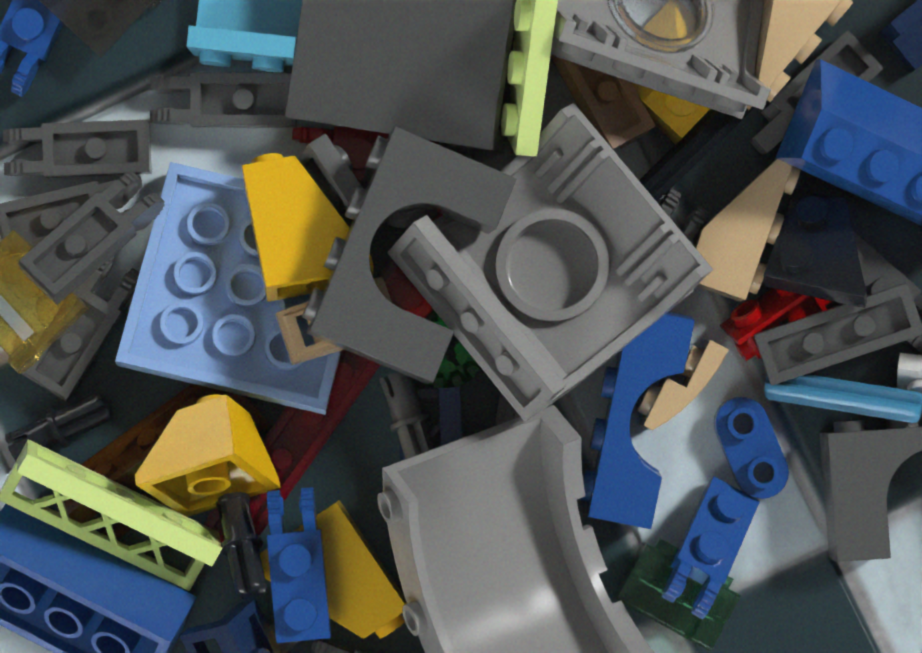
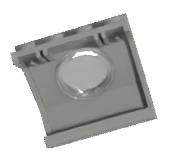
(673, 46)

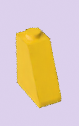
(290, 225)
(358, 584)

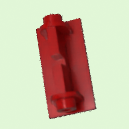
(767, 313)

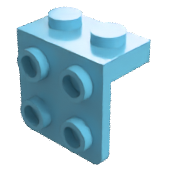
(247, 32)

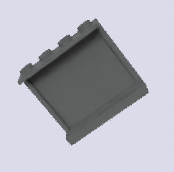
(406, 66)

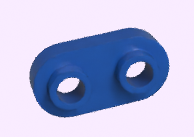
(750, 448)

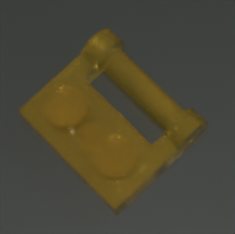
(32, 305)

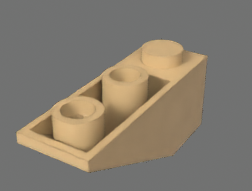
(789, 33)
(738, 233)

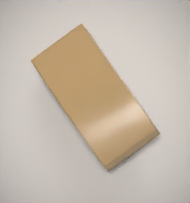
(669, 398)

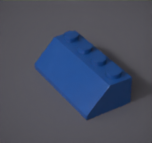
(858, 140)
(82, 596)

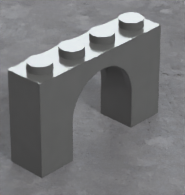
(405, 177)
(856, 484)

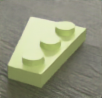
(528, 74)

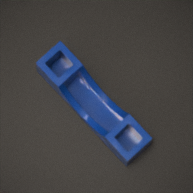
(623, 483)

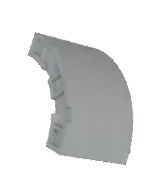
(498, 545)

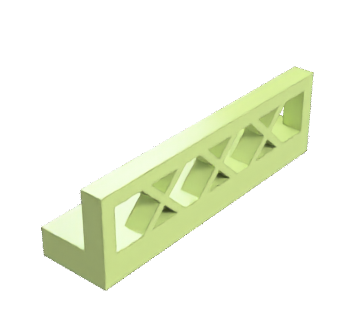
(116, 505)

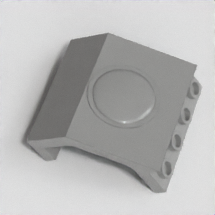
(564, 276)

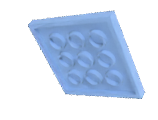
(205, 305)

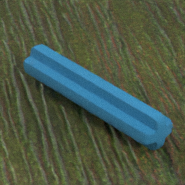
(848, 397)

